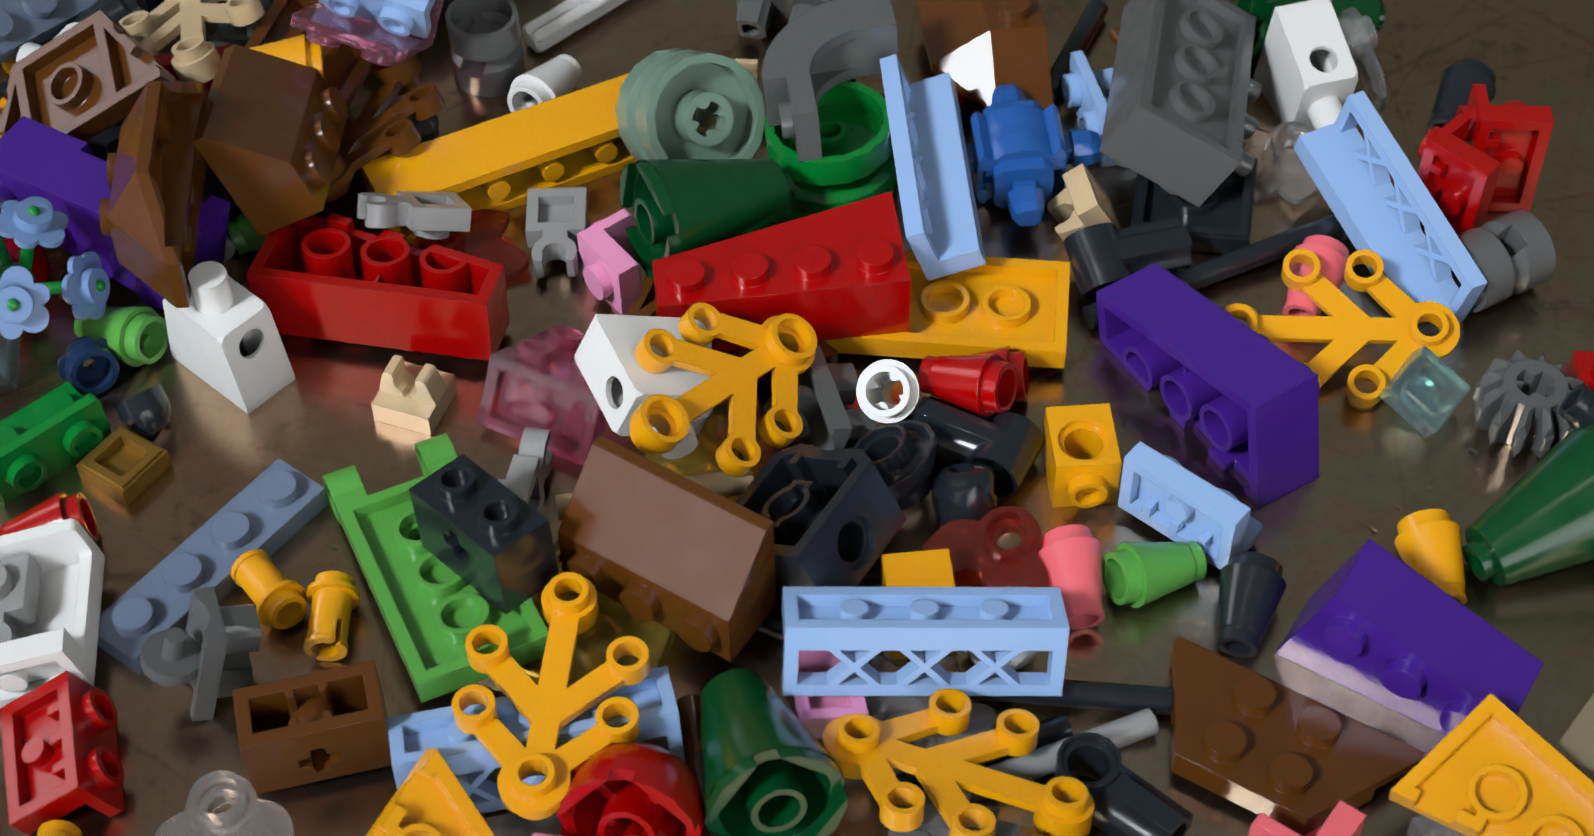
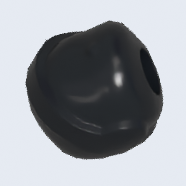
(963, 492)

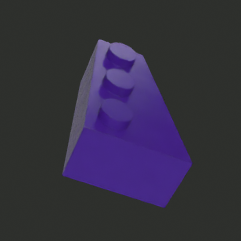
(1406, 643)

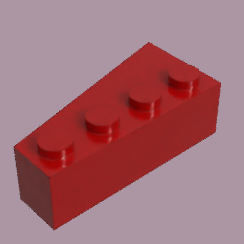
(832, 268)
(379, 290)

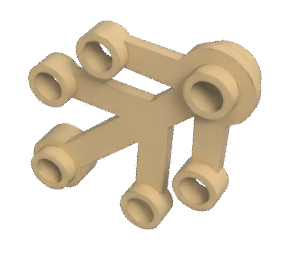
(193, 56)

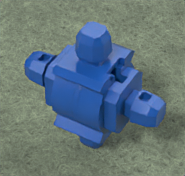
(1022, 153)

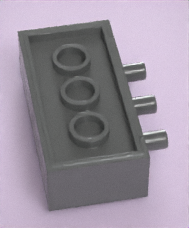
(1182, 94)

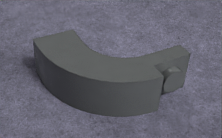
(816, 54)

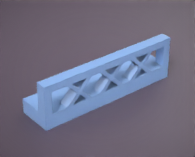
(932, 171)
(1385, 217)
(925, 628)
(472, 763)

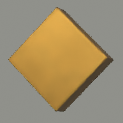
(124, 465)

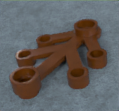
(384, 128)

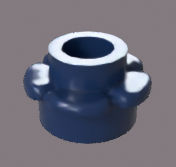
(95, 377)

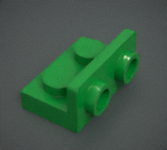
(48, 439)

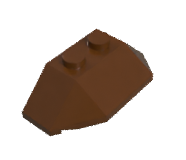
(988, 46)
(158, 188)

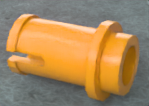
(277, 600)
(331, 603)

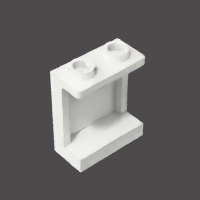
(66, 610)

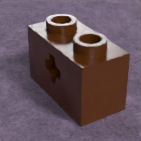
(312, 727)

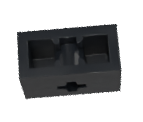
(484, 533)

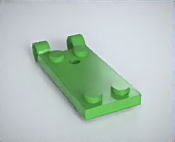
(417, 594)

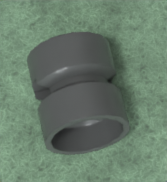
(485, 45)
(1511, 254)

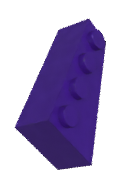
(66, 173)
(1217, 376)

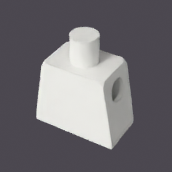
(1306, 64)
(218, 327)
(621, 384)

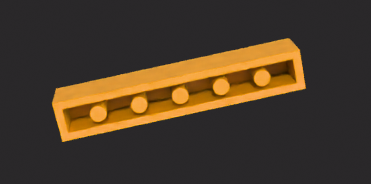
(500, 159)

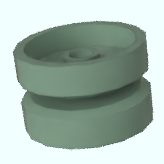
(690, 107)

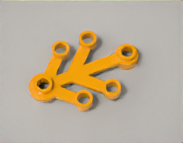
(1349, 327)
(779, 345)
(552, 701)
(872, 747)

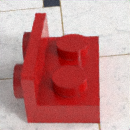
(1516, 139)
(1457, 174)
(60, 753)

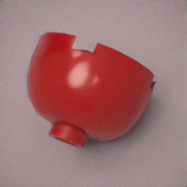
(632, 793)

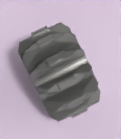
(1522, 401)

